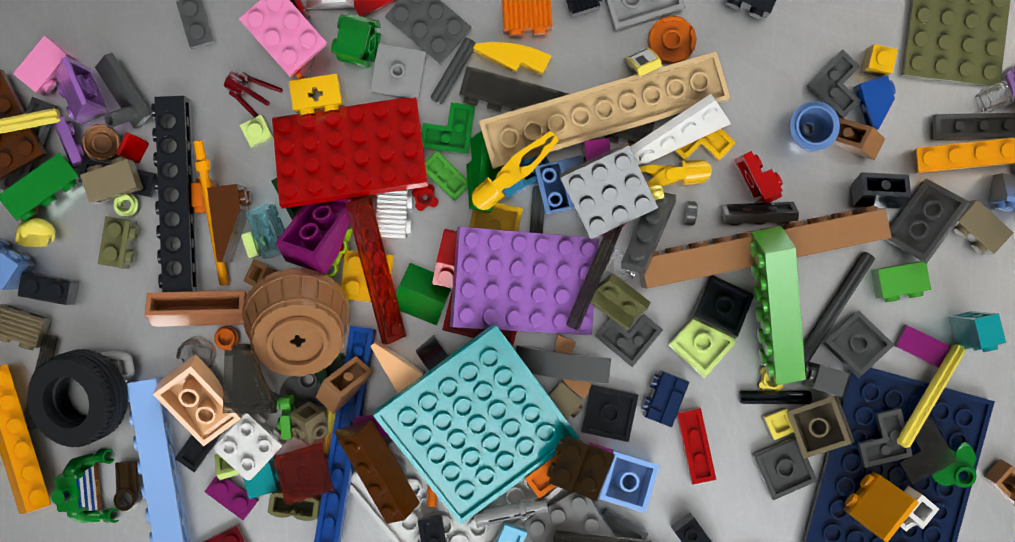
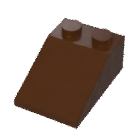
(228, 218)

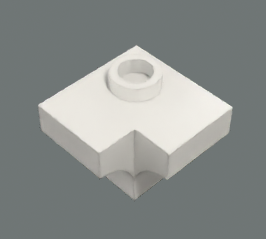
(922, 513)

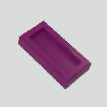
(922, 346)

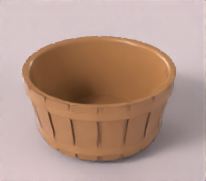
(293, 305)

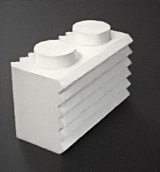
(393, 213)

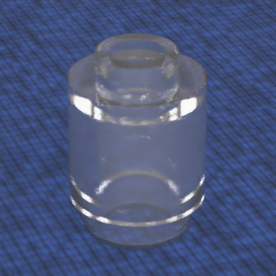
(994, 97)

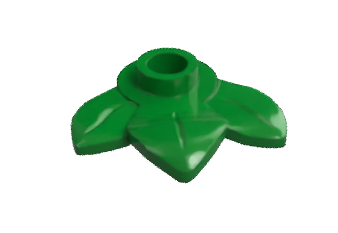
(966, 461)

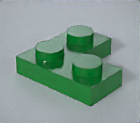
(456, 135)

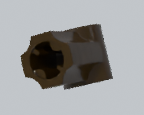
(127, 482)

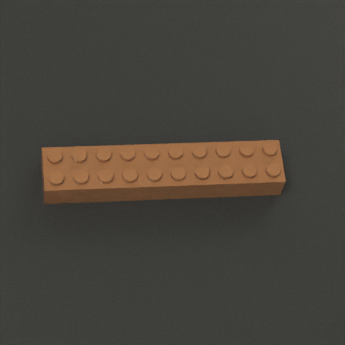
(730, 255)

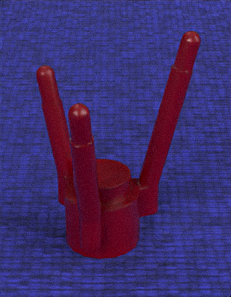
(239, 84)

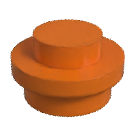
(225, 337)

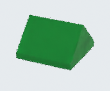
(419, 296)

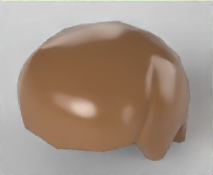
(101, 142)

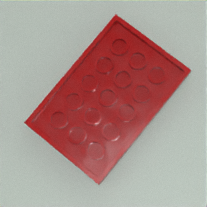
(349, 152)

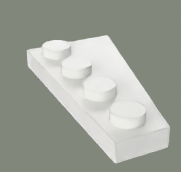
(685, 128)

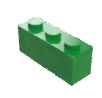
(39, 187)

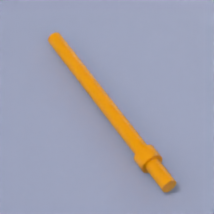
(202, 166)

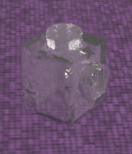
(614, 266)

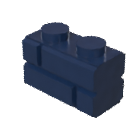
(665, 398)

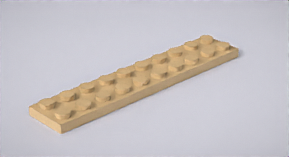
(605, 108)

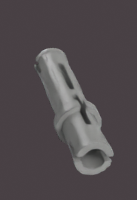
(514, 511)

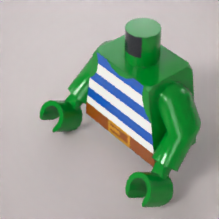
(79, 489)

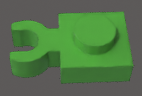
(284, 422)

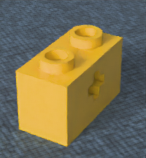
(303, 89)

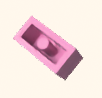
(41, 66)

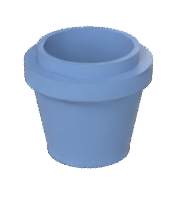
(823, 122)

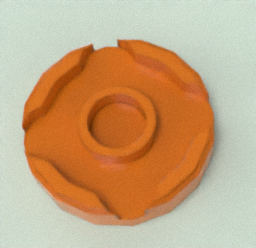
(672, 39)

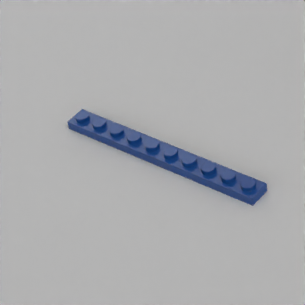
(334, 504)

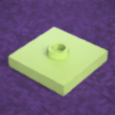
(701, 346)

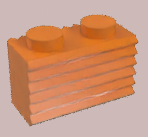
(526, 16)

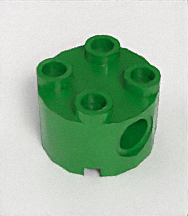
(356, 40)

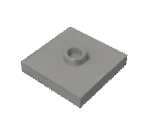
(398, 71)

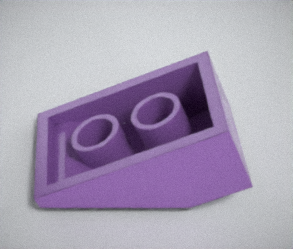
(80, 91)

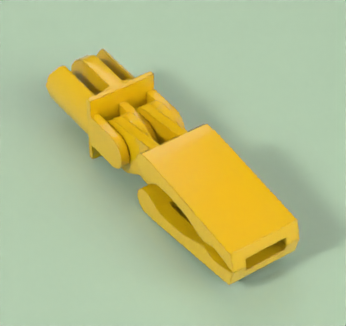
(688, 173)
(489, 191)

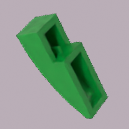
(479, 168)

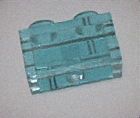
(266, 229)

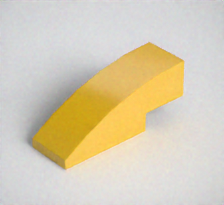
(513, 56)

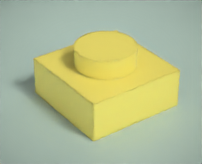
(778, 423)

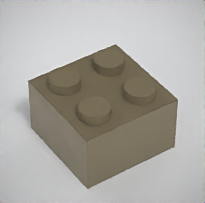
(820, 426)

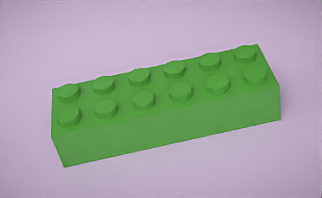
(778, 305)

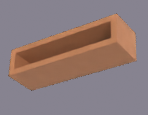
(195, 308)

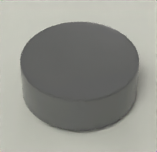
(690, 213)

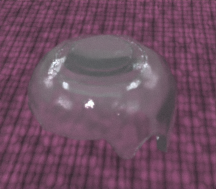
(201, 347)

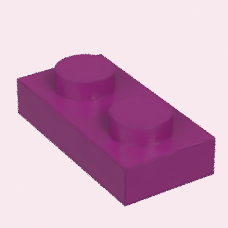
(231, 496)

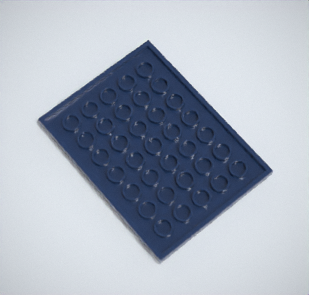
(957, 417)

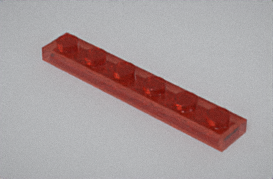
(376, 269)

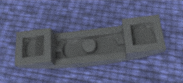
(565, 365)

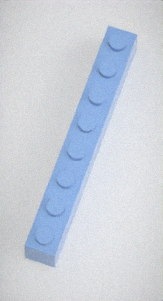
(157, 463)

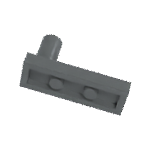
(132, 105)

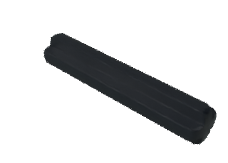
(775, 397)

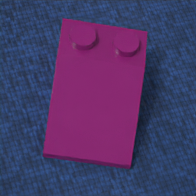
(315, 235)

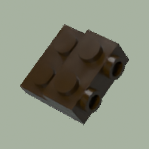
(580, 467)

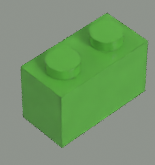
(901, 280)

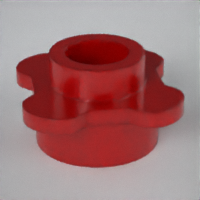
(418, 193)

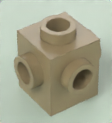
(309, 423)

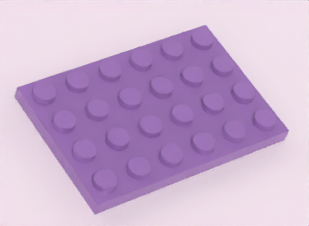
(519, 280)

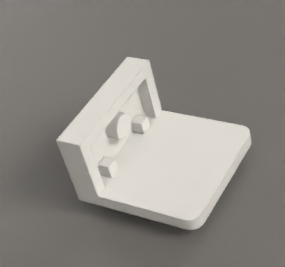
(250, 445)

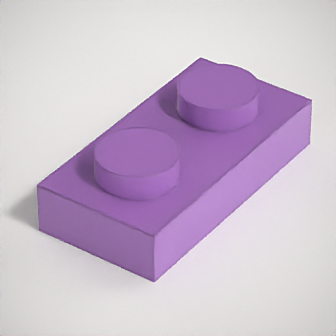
(73, 151)

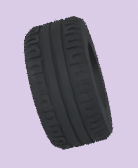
(50, 402)

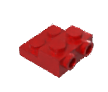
(762, 185)

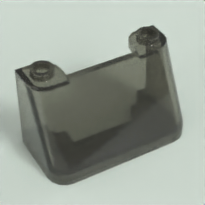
(247, 383)

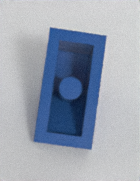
(875, 99)

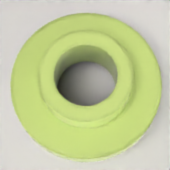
(118, 205)

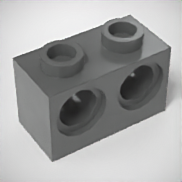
(825, 379)

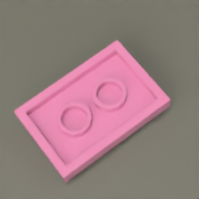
(283, 33)

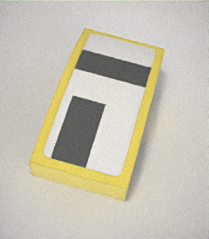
(643, 61)

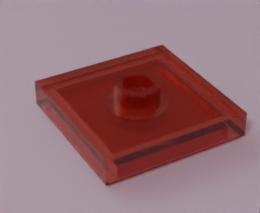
(303, 474)

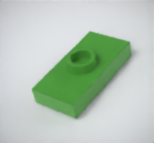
(446, 175)

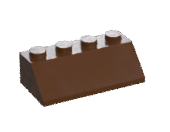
(378, 470)

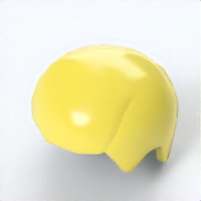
(34, 233)

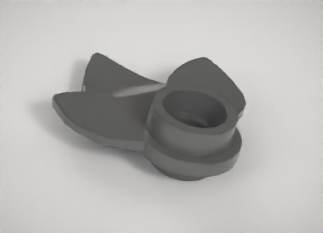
(302, 390)

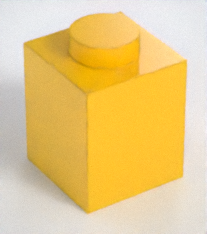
(879, 60)

